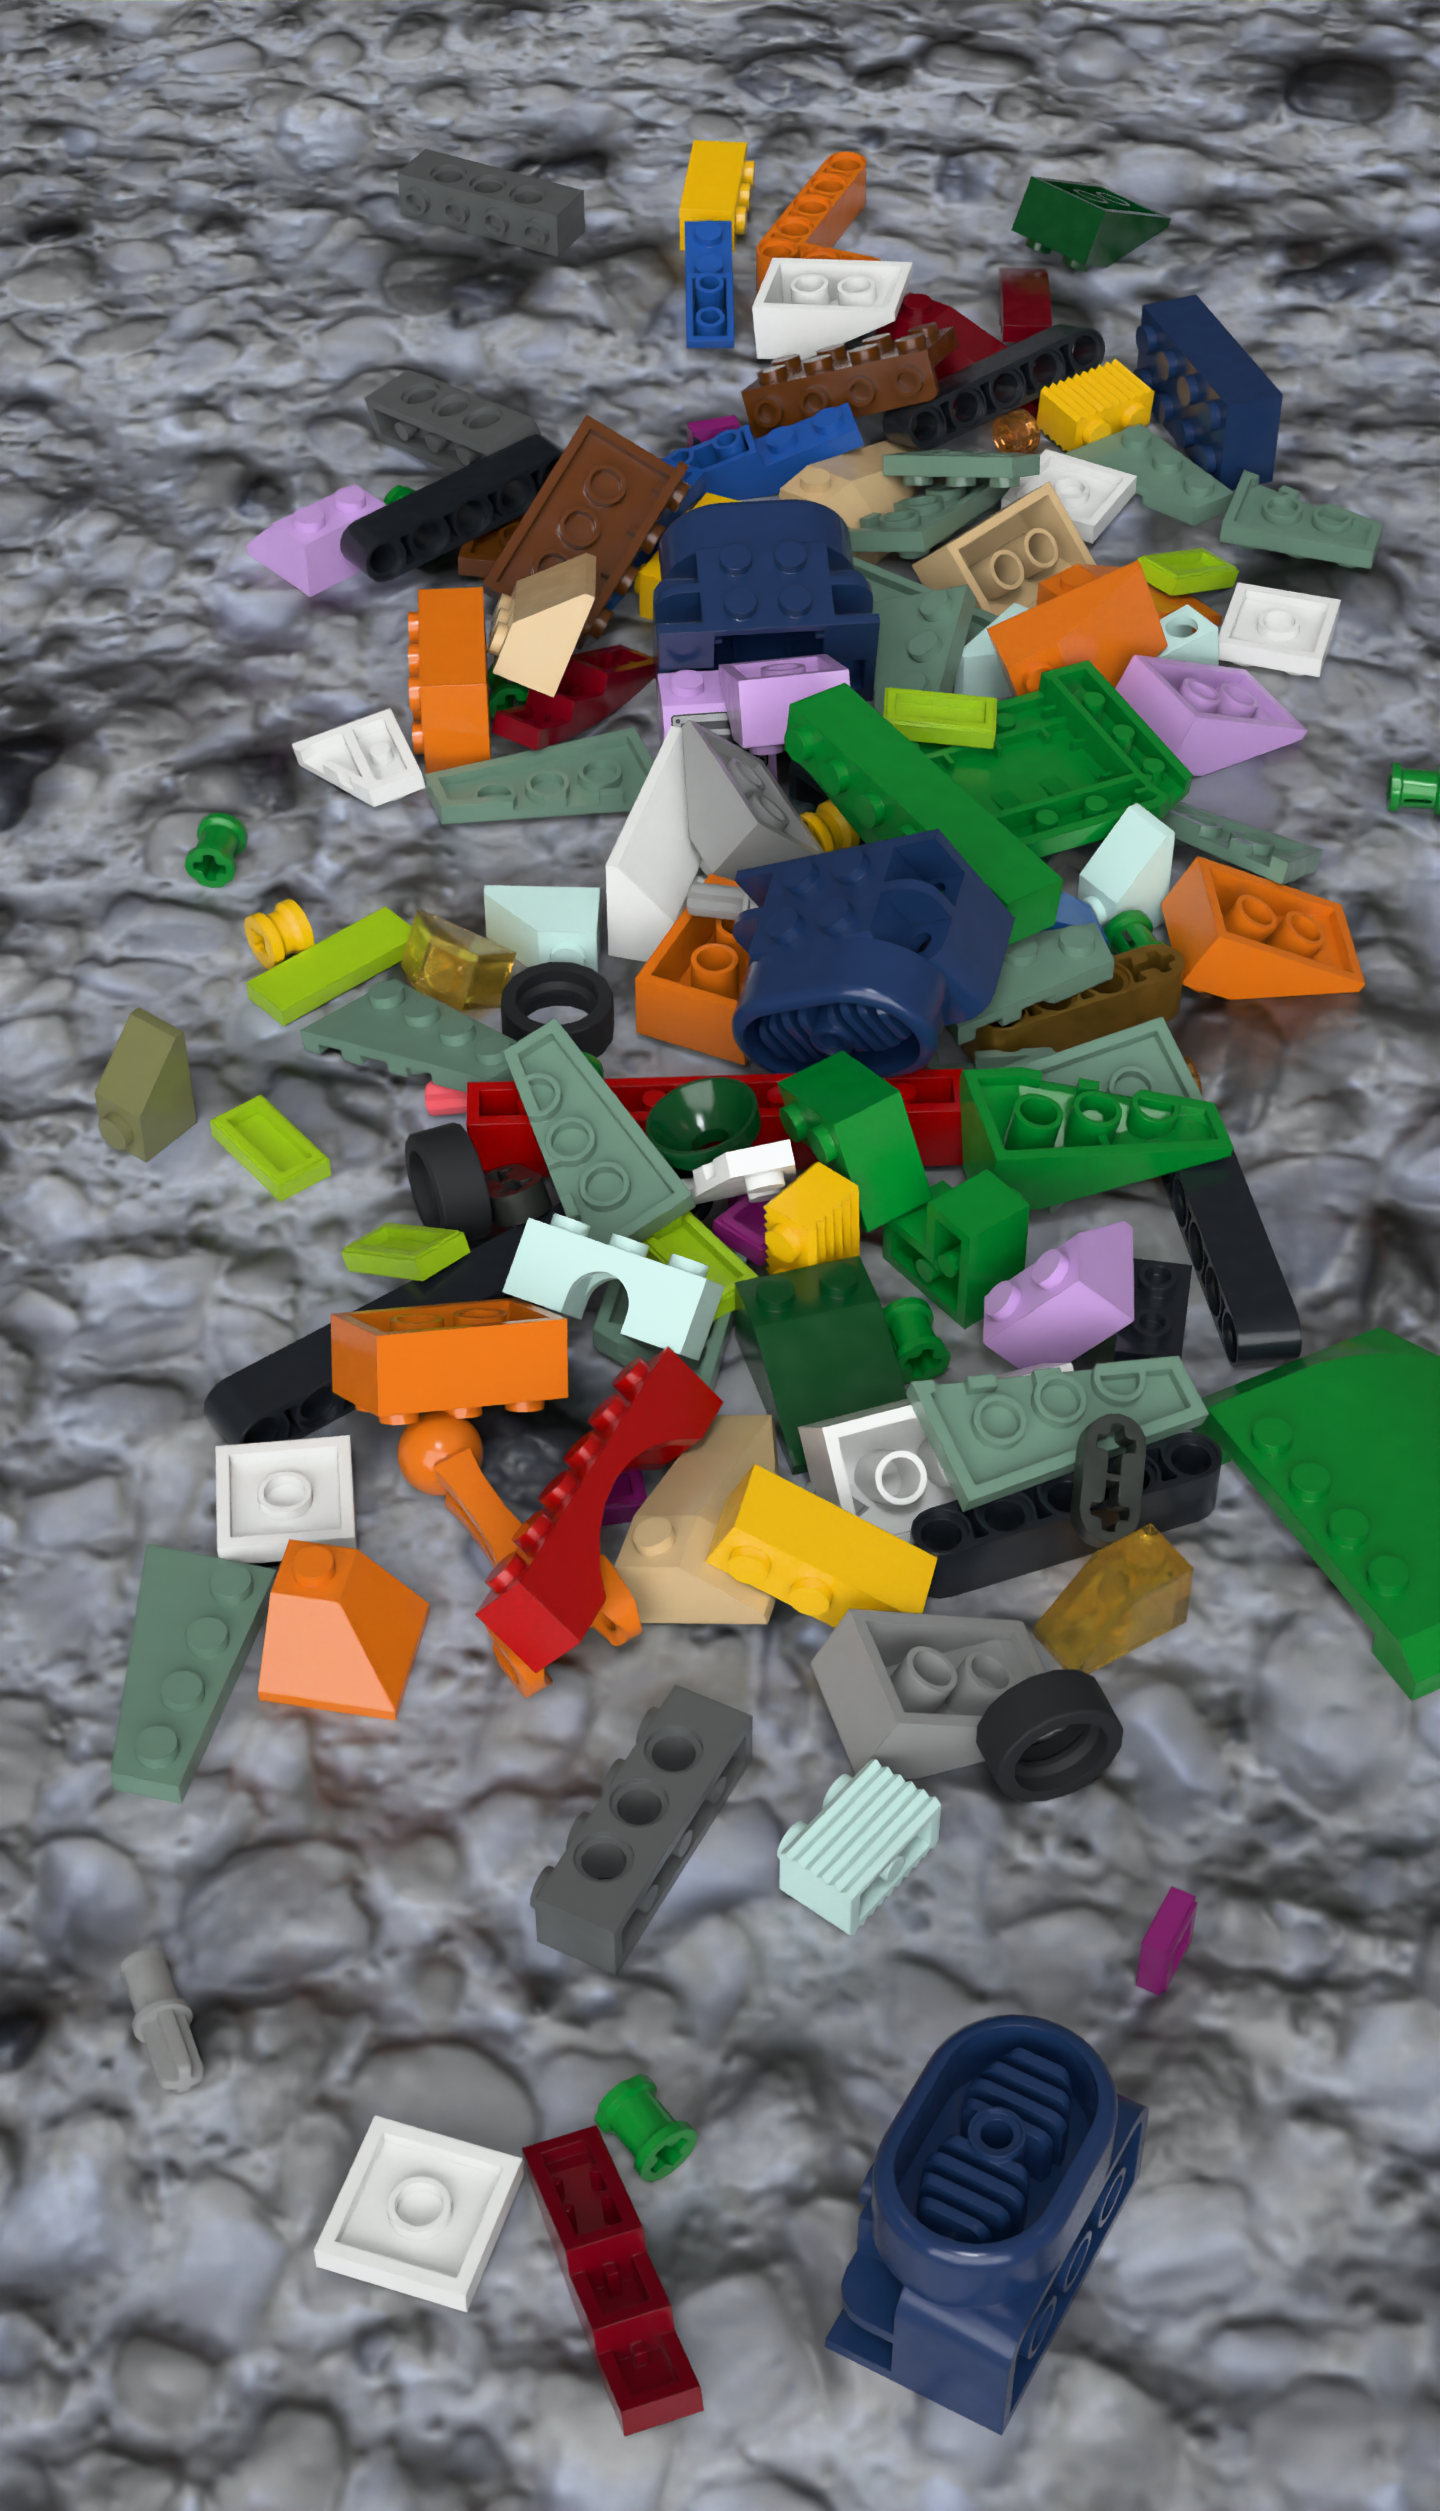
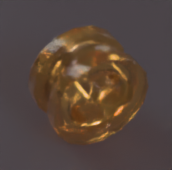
(1016, 432)

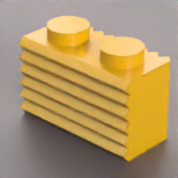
(1094, 405)
(812, 1221)

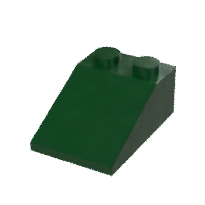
(1084, 222)
(815, 1347)

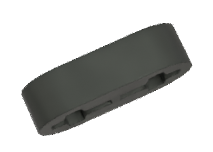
(516, 1194)
(1092, 1480)

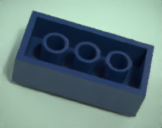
(1208, 390)

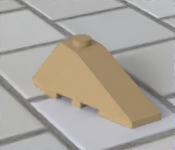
(853, 486)
(676, 1524)

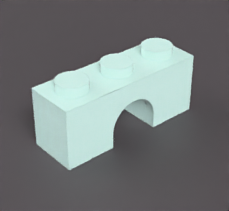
(666, 1302)

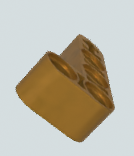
(1142, 988)

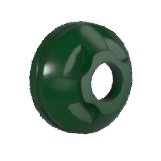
(702, 1114)

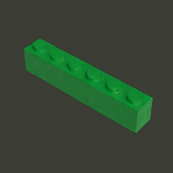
(905, 793)

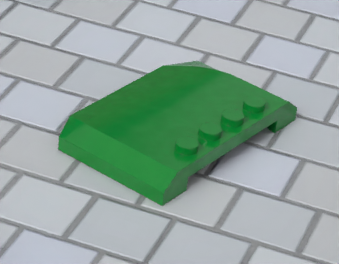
(1062, 764)
(1353, 1471)

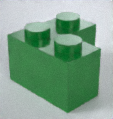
(859, 1131)
(961, 1243)

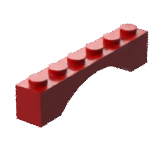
(553, 1581)

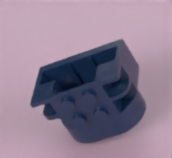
(762, 587)
(865, 954)
(987, 2213)

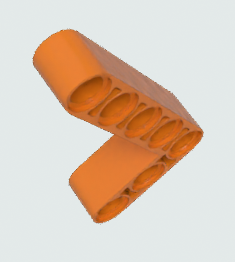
(818, 215)

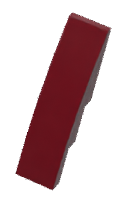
(1023, 303)
(589, 692)
(612, 2280)

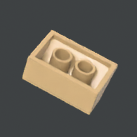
(1008, 553)
(542, 623)

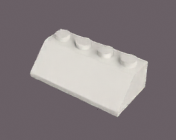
(652, 859)
(882, 1462)

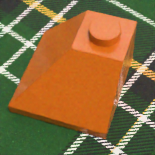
(339, 1633)

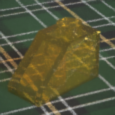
(455, 964)
(1118, 1602)

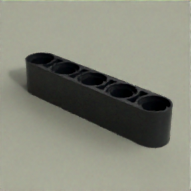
(1014, 386)
(450, 510)
(1235, 1262)
(1035, 1526)

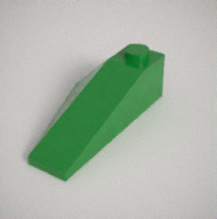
(1078, 1140)

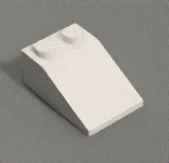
(824, 303)

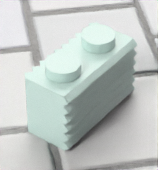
(858, 1845)

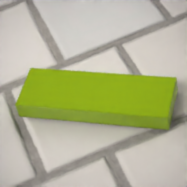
(330, 967)

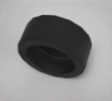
(560, 985)
(448, 1181)
(1036, 1709)

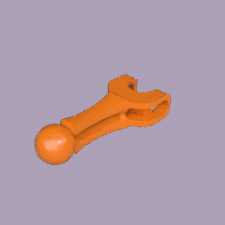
(445, 1459)

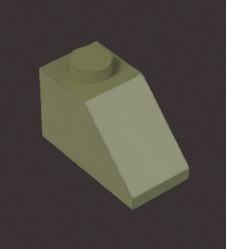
(146, 1088)

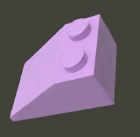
(1207, 712)

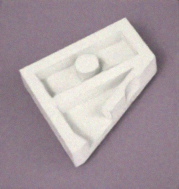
(364, 759)
(752, 1171)

